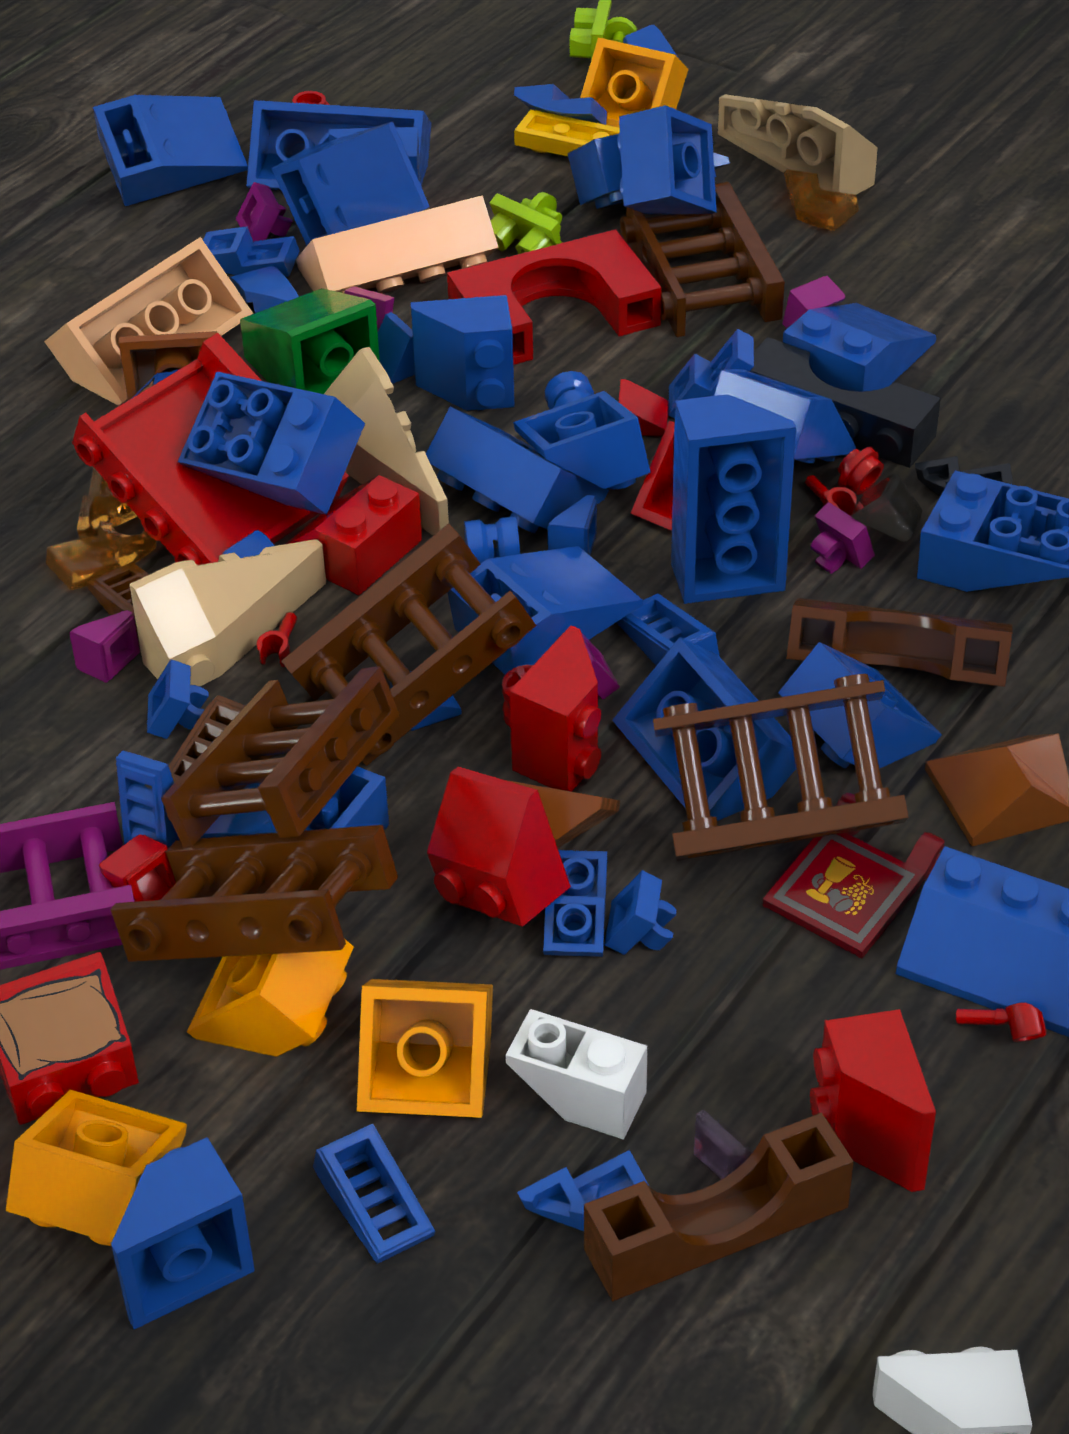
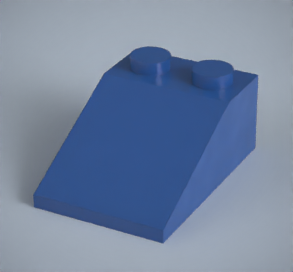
(857, 345)

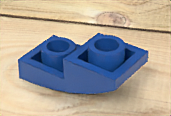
(578, 916)

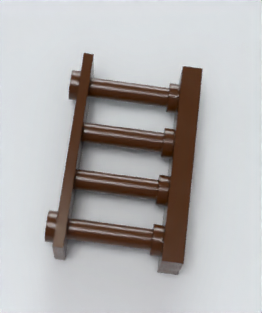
(733, 236)
(390, 606)
(291, 786)
(815, 813)
(256, 894)

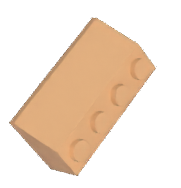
(401, 249)
(176, 296)

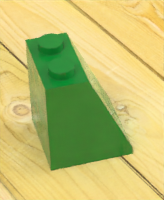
(309, 338)

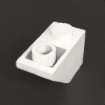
(581, 1071)
(953, 1392)

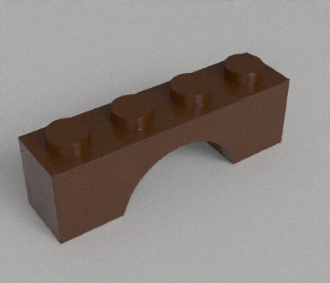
(918, 641)
(784, 1184)

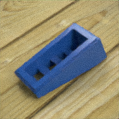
(661, 635)
(142, 806)
(368, 1147)

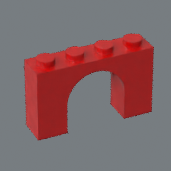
(590, 268)

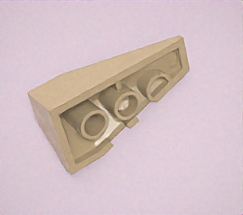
(800, 141)
(386, 440)
(221, 608)

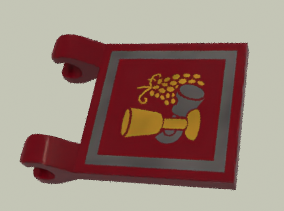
(849, 887)

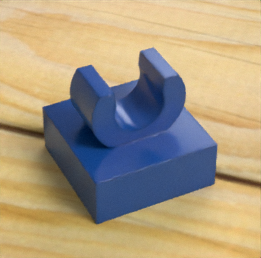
(174, 700)
(638, 916)

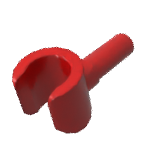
(838, 496)
(277, 641)
(1023, 1018)

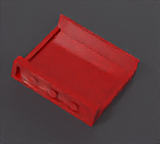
(139, 455)

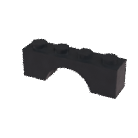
(891, 420)

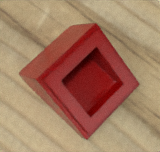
(646, 405)
(143, 866)

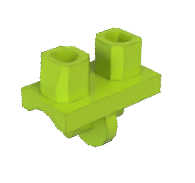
(594, 23)
(532, 222)

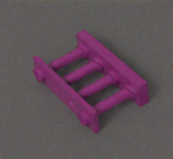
(68, 924)

